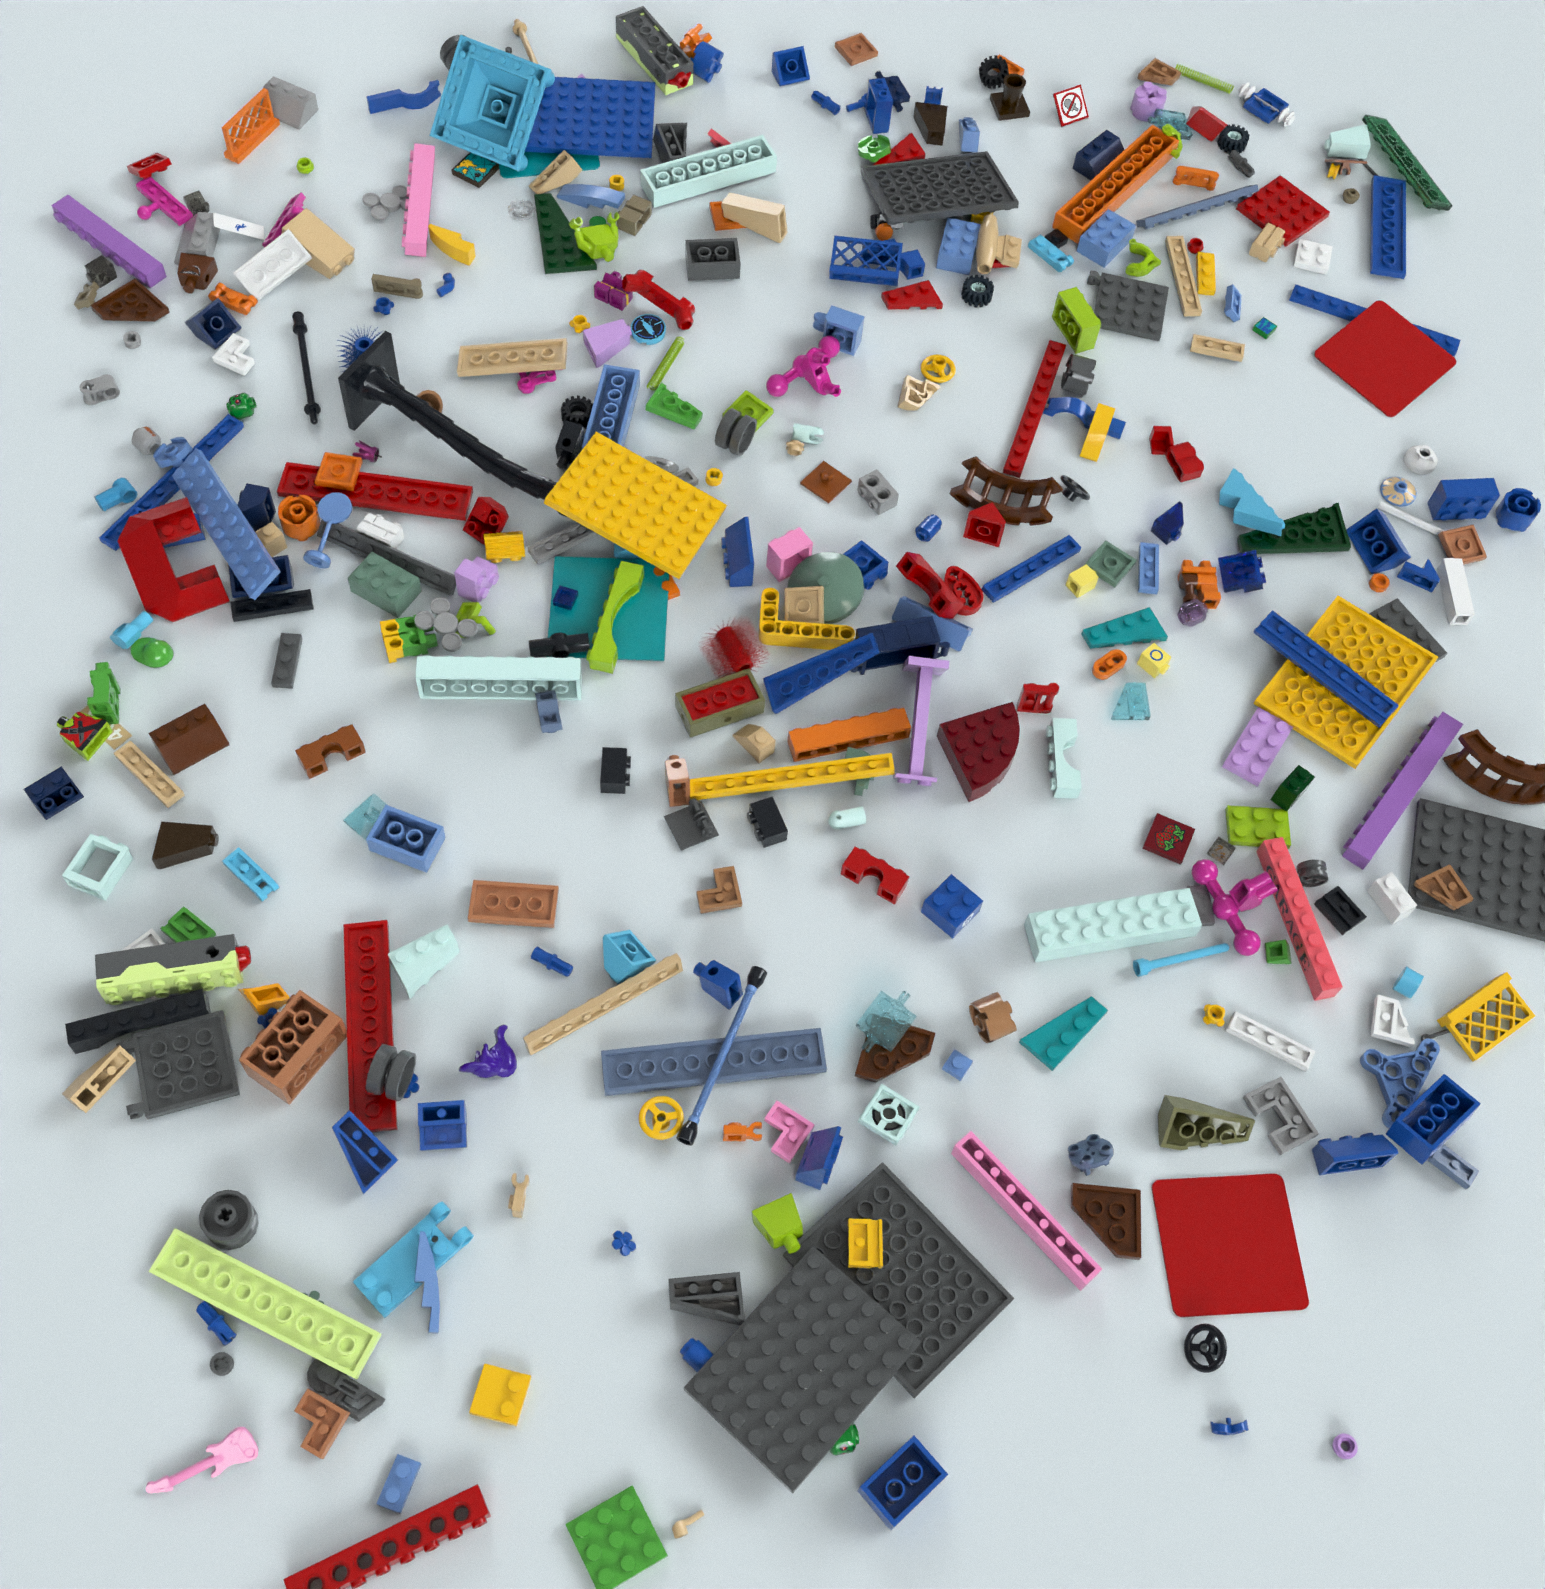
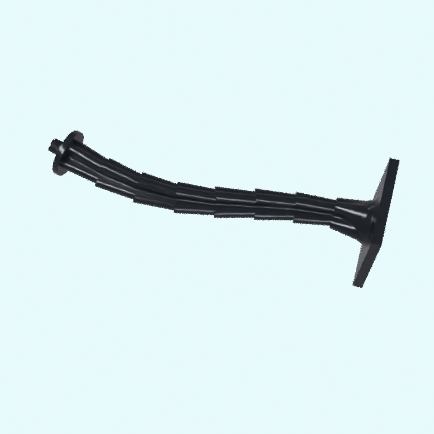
(375, 381)

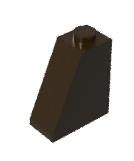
(931, 121)
(183, 843)

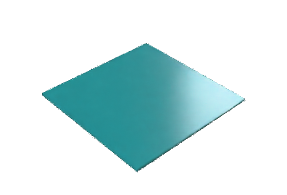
(640, 622)

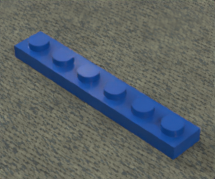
(1031, 568)

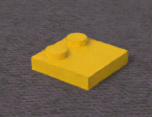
(500, 1394)

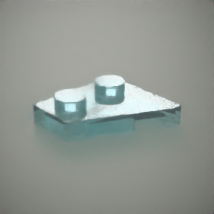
(1132, 703)

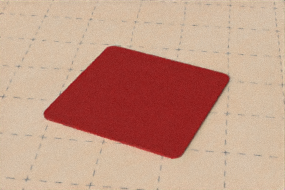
(1385, 358)
(1229, 1245)

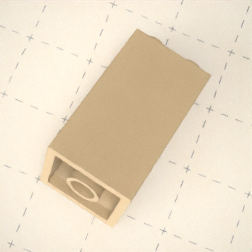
(326, 247)

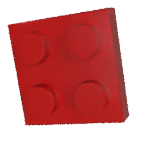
(149, 165)

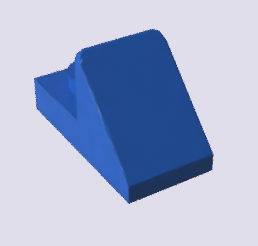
(1422, 577)

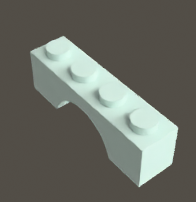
(1065, 779)

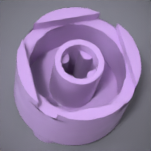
(1146, 100)

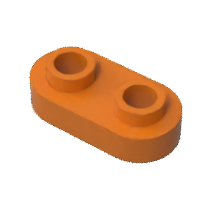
(1108, 665)

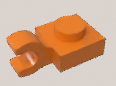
(738, 1132)

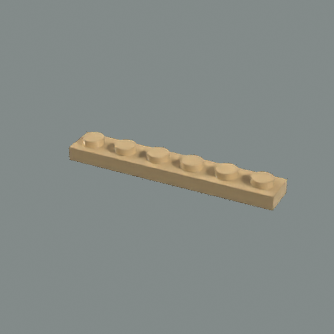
(1183, 276)

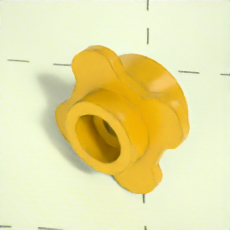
(579, 323)
(1218, 1011)

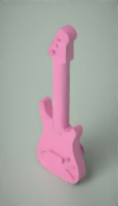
(234, 1449)

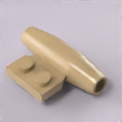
(992, 246)

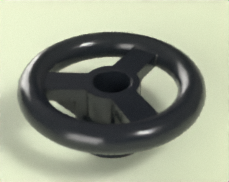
(1073, 489)
(1216, 1350)

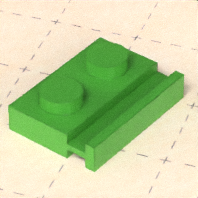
(186, 927)

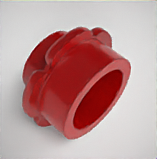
(1195, 245)

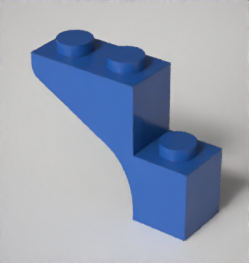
(911, 262)

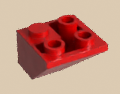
(485, 518)

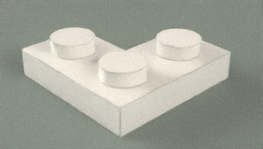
(232, 355)

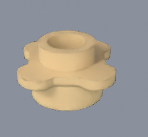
(794, 447)

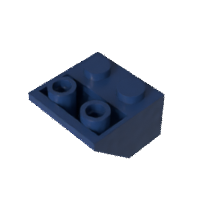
(257, 505)
(53, 793)

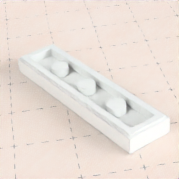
(1270, 1041)

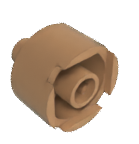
(992, 1017)

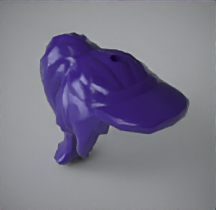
(494, 1062)

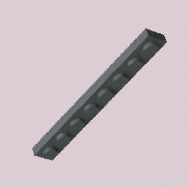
(364, 545)

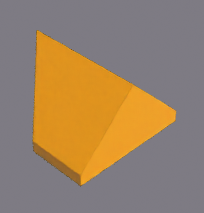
(265, 997)

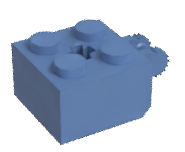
(842, 325)

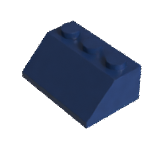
(1097, 154)
(283, 580)

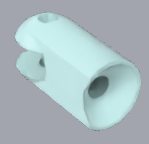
(806, 433)
(847, 818)

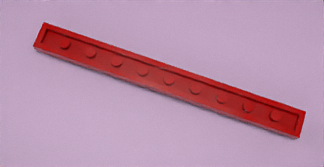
(1034, 409)

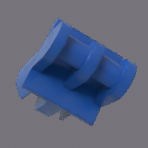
(933, 95)

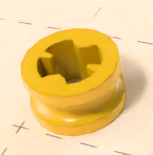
(1333, 170)
(616, 182)
(713, 481)

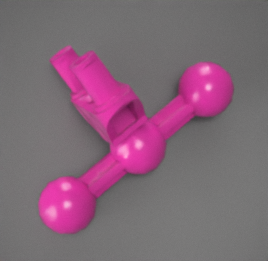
(810, 366)
(1243, 896)

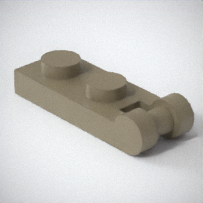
(397, 286)

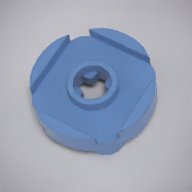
(172, 453)

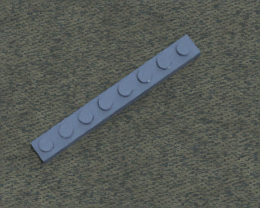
(1191, 209)

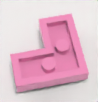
(793, 1127)

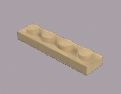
(149, 774)

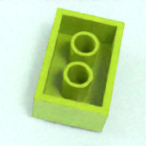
(1076, 320)

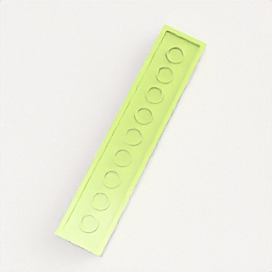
(266, 1303)

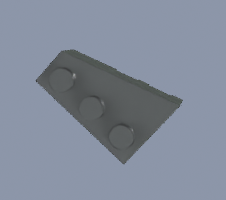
(670, 140)
(709, 1296)

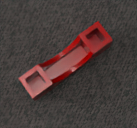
(941, 597)

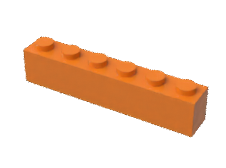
(852, 732)

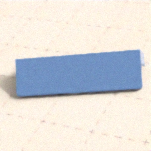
(948, 629)

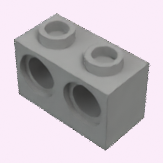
(877, 492)

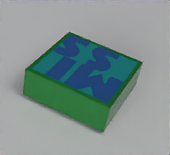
(1264, 328)

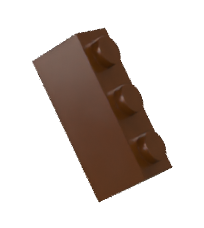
(189, 739)

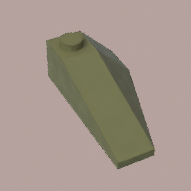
(1191, 1123)

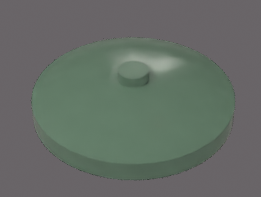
(840, 579)

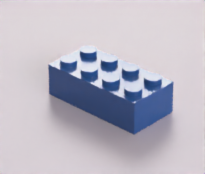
(1432, 1119)

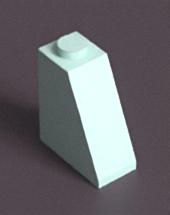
(1349, 143)

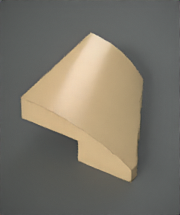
(915, 393)

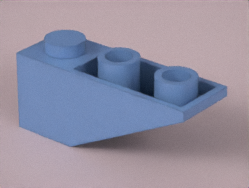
(968, 135)

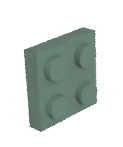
(1111, 563)

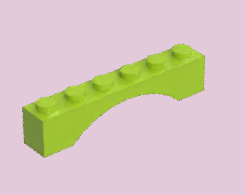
(626, 584)

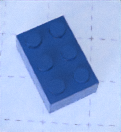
(1463, 499)
(902, 1482)

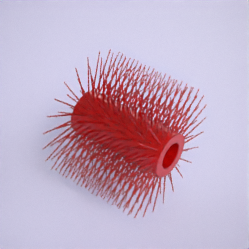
(733, 648)

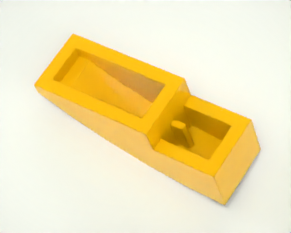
(452, 244)
(1097, 432)

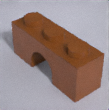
(343, 741)

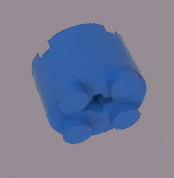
(706, 61)
(1518, 510)

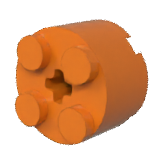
(299, 517)

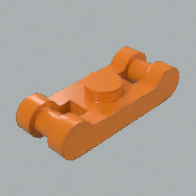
(1196, 177)
(233, 299)

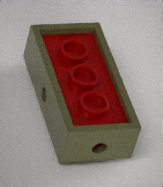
(719, 702)

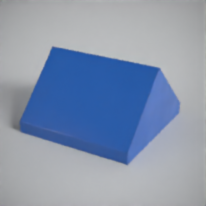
(790, 66)

